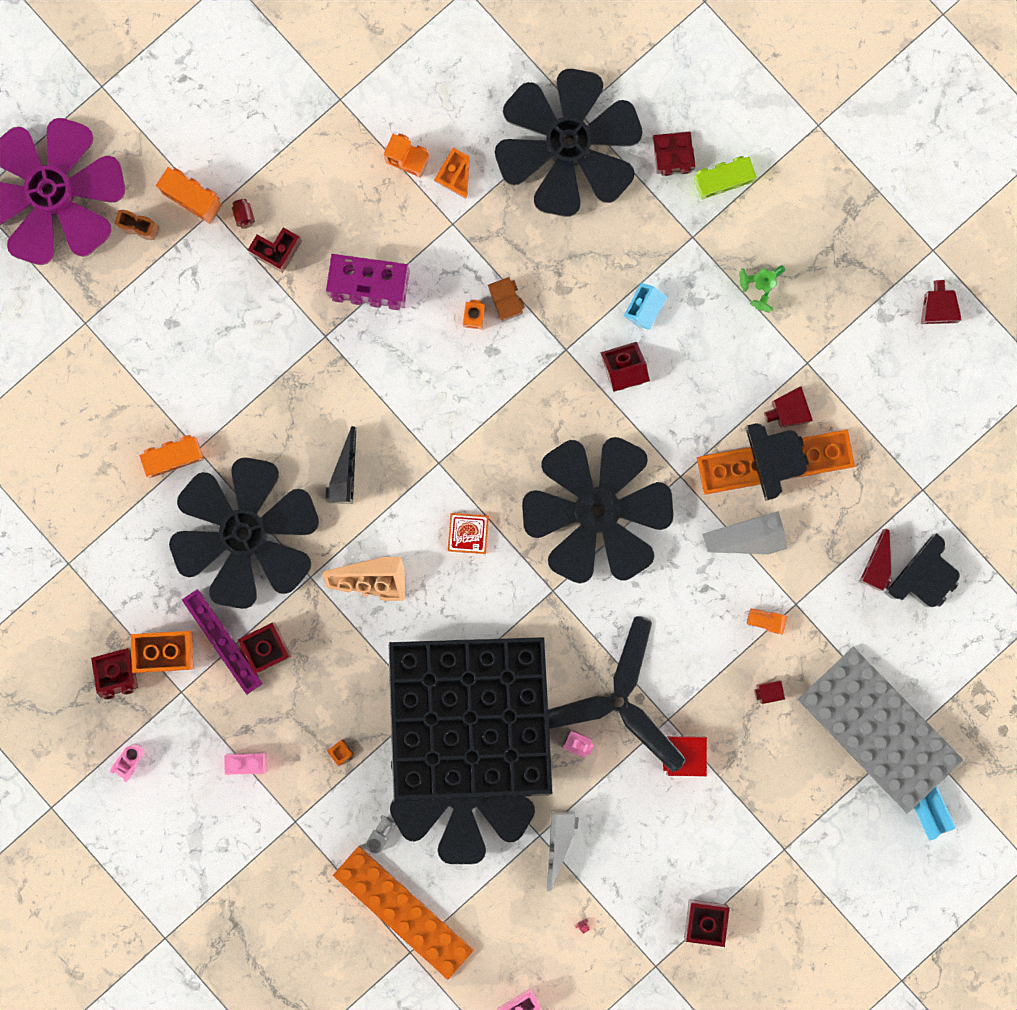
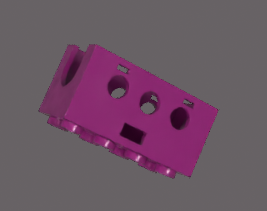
(372, 289)

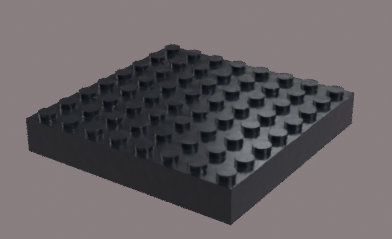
(469, 719)

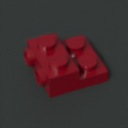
(674, 153)
(114, 674)

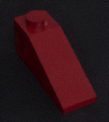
(878, 568)

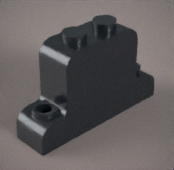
(776, 457)
(926, 576)

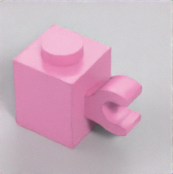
(578, 744)

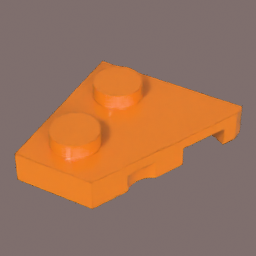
(455, 173)

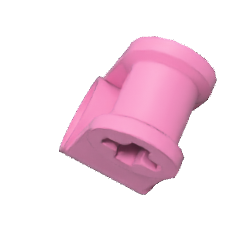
(125, 764)

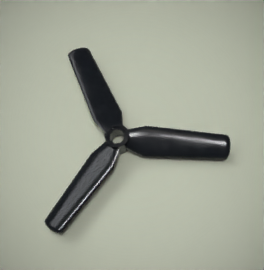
(624, 683)

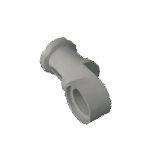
(379, 835)

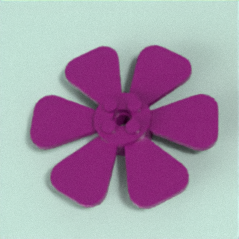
(98, 181)

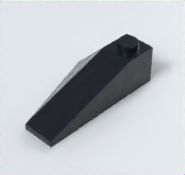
(342, 481)

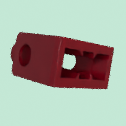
(940, 305)
(790, 409)

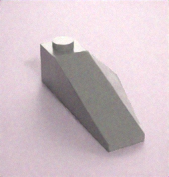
(752, 536)

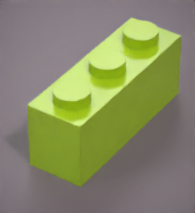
(724, 177)

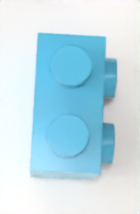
(645, 306)

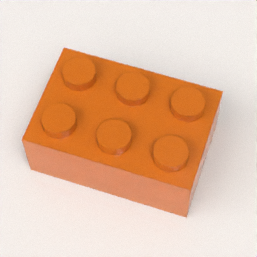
(189, 194)
(162, 651)

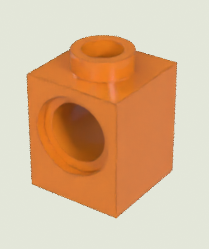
(474, 323)

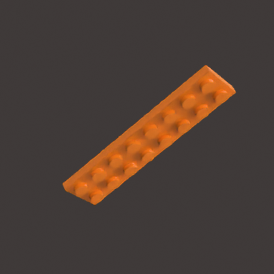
(738, 470)
(403, 912)

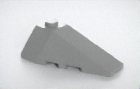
(561, 834)

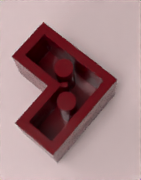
(277, 253)

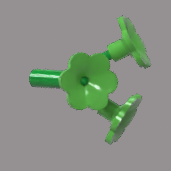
(765, 281)

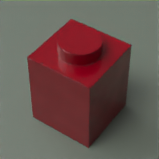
(769, 692)

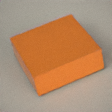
(340, 752)

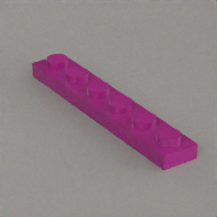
(222, 641)

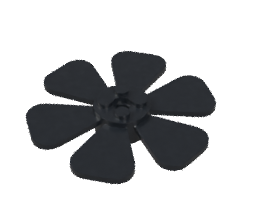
(559, 189)
(570, 469)
(198, 549)
(462, 838)

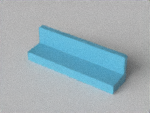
(934, 815)

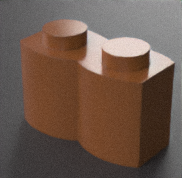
(139, 225)
(506, 299)

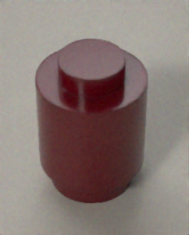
(243, 213)

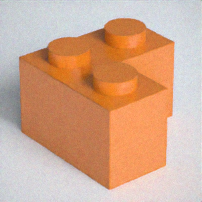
(405, 156)

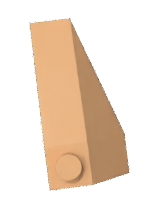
(375, 577)

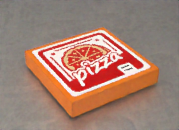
(468, 533)

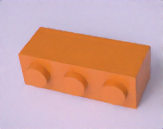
(171, 456)

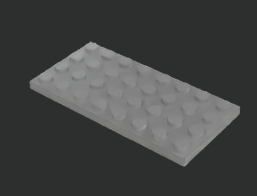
(880, 730)

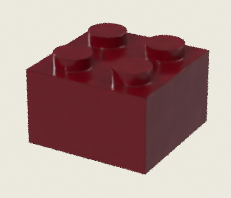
(264, 648)
(706, 923)

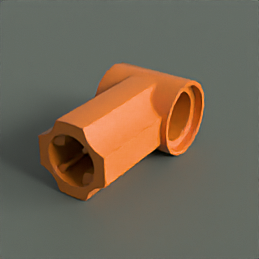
(771, 621)

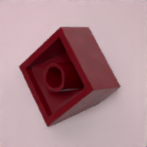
(625, 366)

